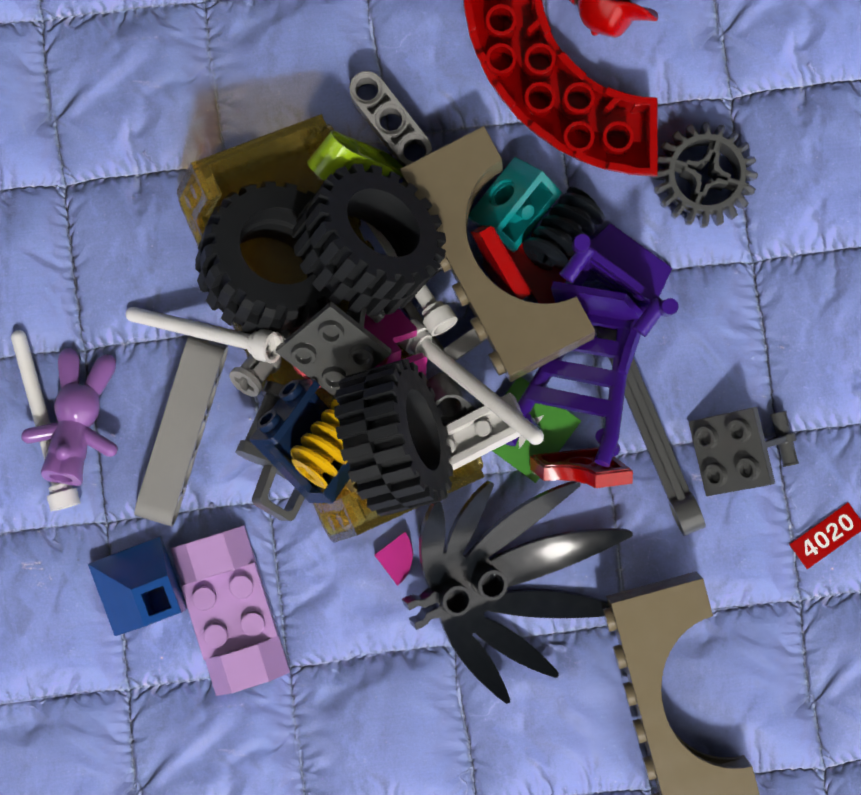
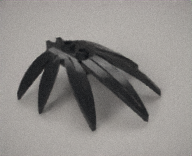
(471, 584)

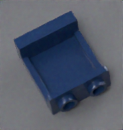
(282, 430)

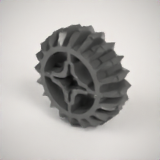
(722, 179)

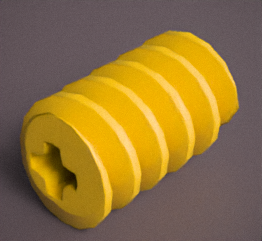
(319, 449)

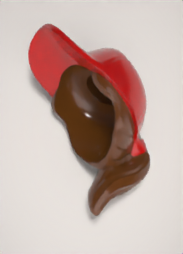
(612, 16)

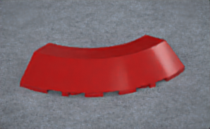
(556, 95)

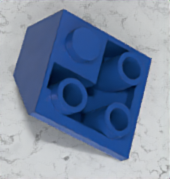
(138, 586)

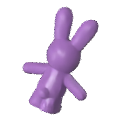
(75, 411)

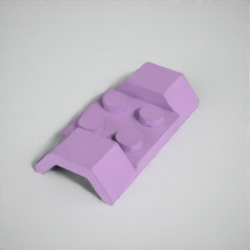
(230, 611)

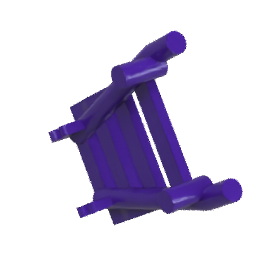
(624, 268)
(605, 310)

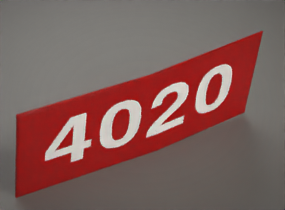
(827, 536)

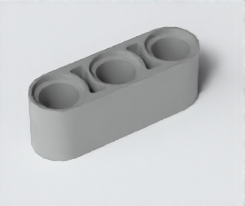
(382, 105)

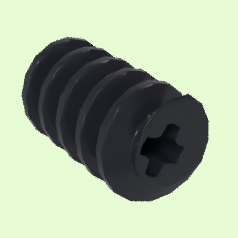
(553, 239)

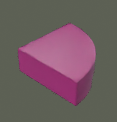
(397, 557)

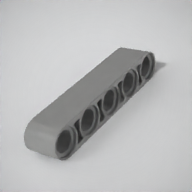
(181, 430)

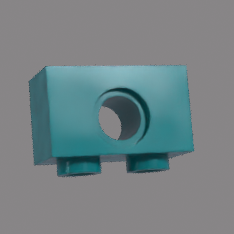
(515, 202)

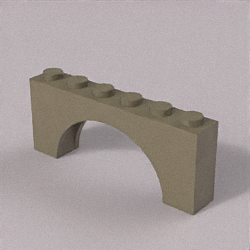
(518, 330)
(647, 627)

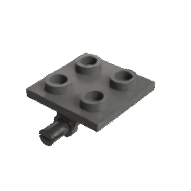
(334, 346)
(734, 450)

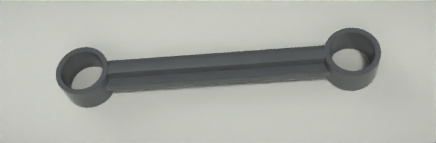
(681, 500)

